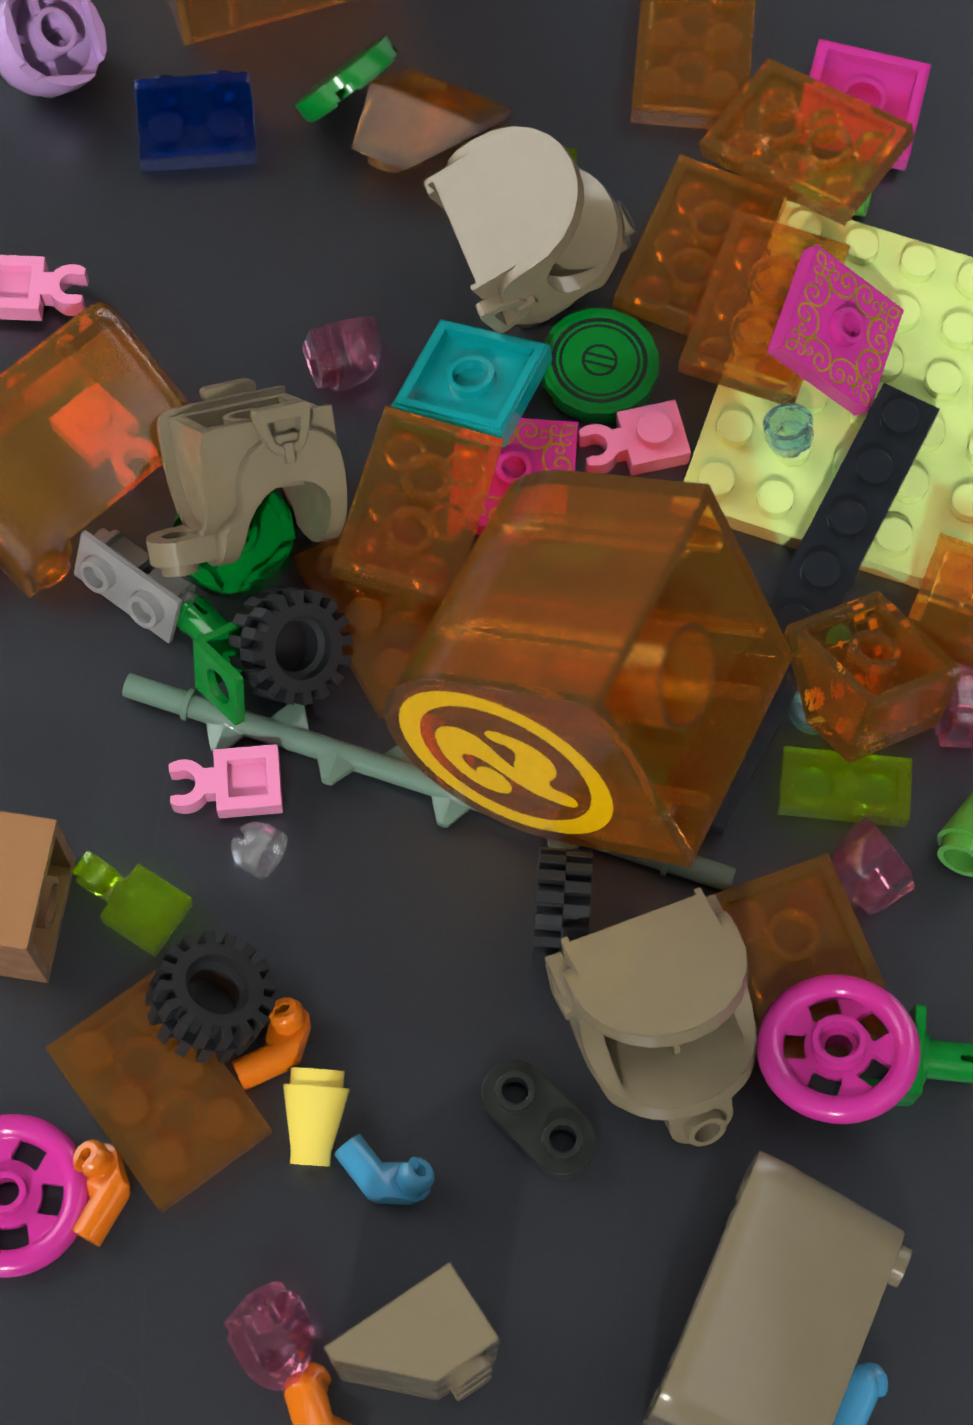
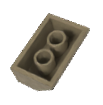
(421, 1342)

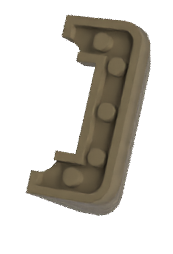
(781, 1306)

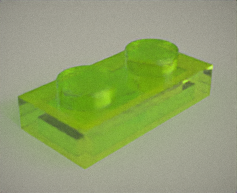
(828, 787)

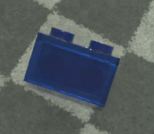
(195, 121)

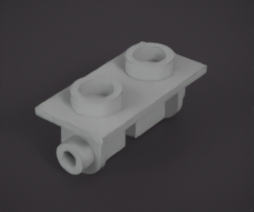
(115, 568)

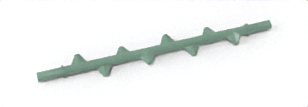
(338, 759)

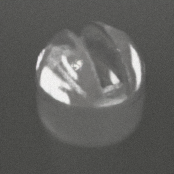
(260, 848)

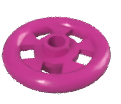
(855, 1000)
(47, 1233)

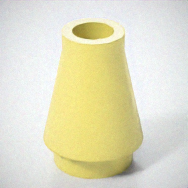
(314, 1113)

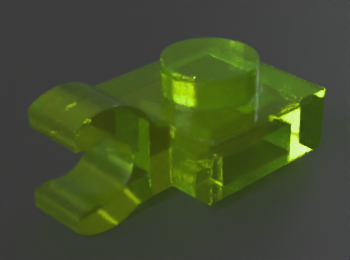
(138, 906)

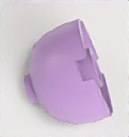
(50, 45)

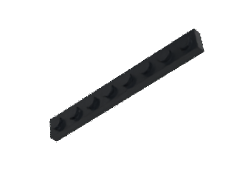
(838, 545)

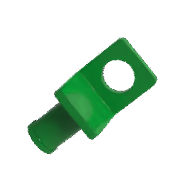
(211, 657)
(938, 1060)

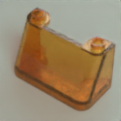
(74, 438)

